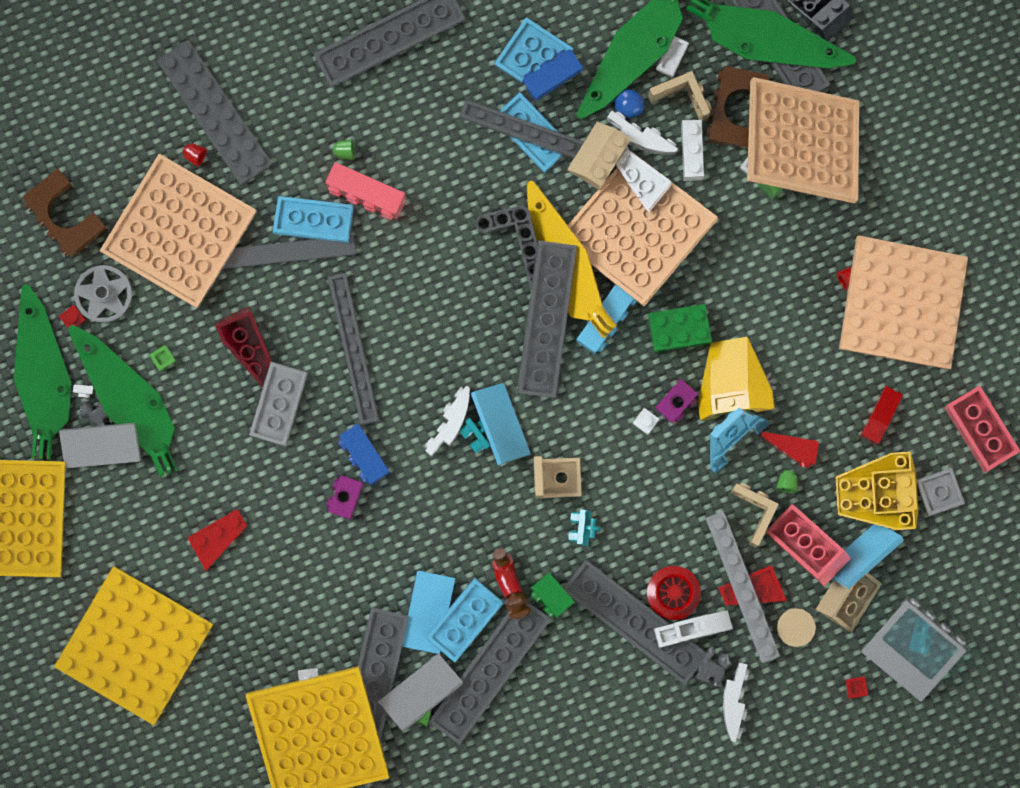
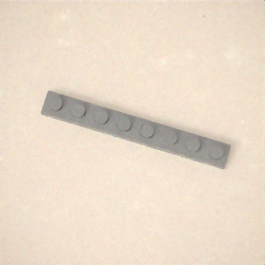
(742, 587)

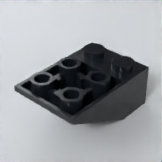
(824, 16)

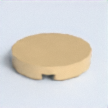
(796, 627)

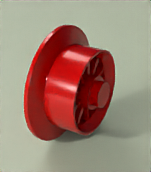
(673, 592)

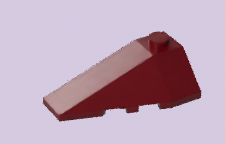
(243, 338)

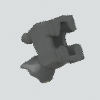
(96, 416)
(711, 671)

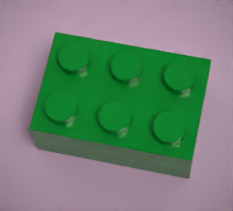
(679, 328)
(552, 596)

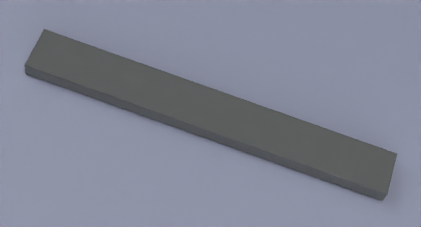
(520, 129)
(289, 252)
(353, 349)

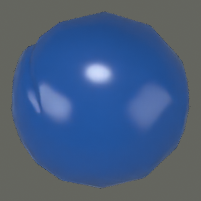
(630, 103)

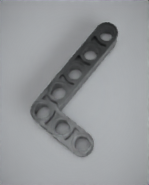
(525, 224)

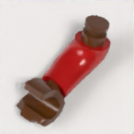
(508, 582)

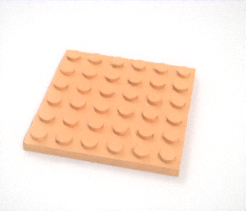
(803, 140)
(178, 231)
(637, 246)
(903, 302)

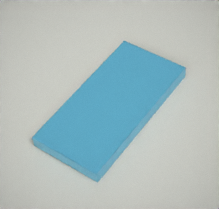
(523, 109)
(313, 219)
(500, 423)
(867, 553)
(428, 604)
(464, 620)

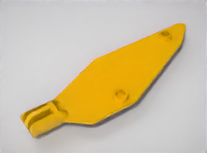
(584, 293)

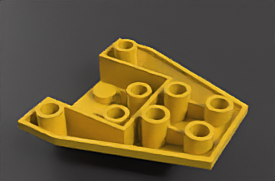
(733, 380)
(881, 492)

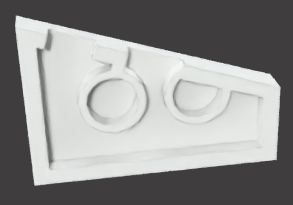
(643, 179)

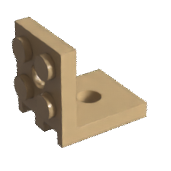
(694, 90)
(545, 477)
(761, 500)

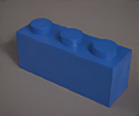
(552, 74)
(363, 455)

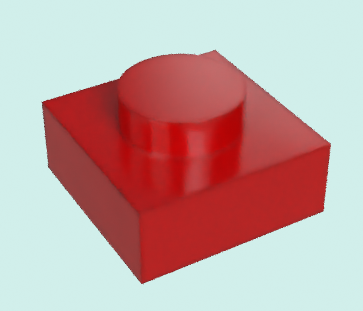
(72, 317)
(856, 687)

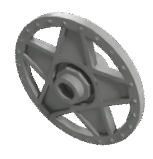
(103, 293)

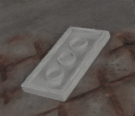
(278, 403)
(100, 445)
(420, 692)

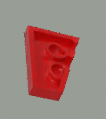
(215, 538)
(765, 586)

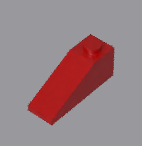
(881, 416)
(797, 449)

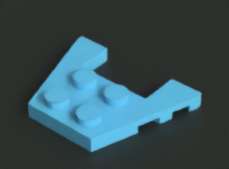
(730, 432)

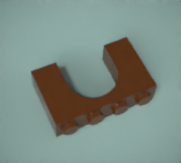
(723, 131)
(40, 201)

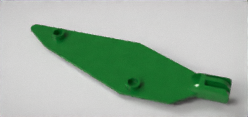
(767, 36)
(632, 53)
(40, 373)
(127, 397)

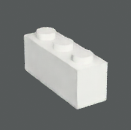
(692, 150)

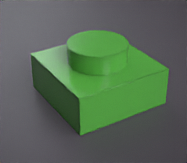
(162, 358)

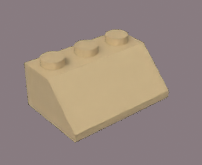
(599, 154)
(848, 605)

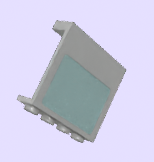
(915, 648)

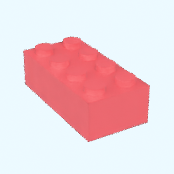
(365, 191)
(982, 429)
(808, 545)

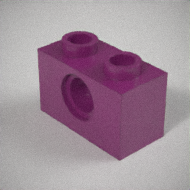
(666, 407)
(344, 509)

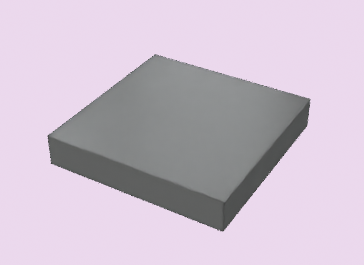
(940, 492)

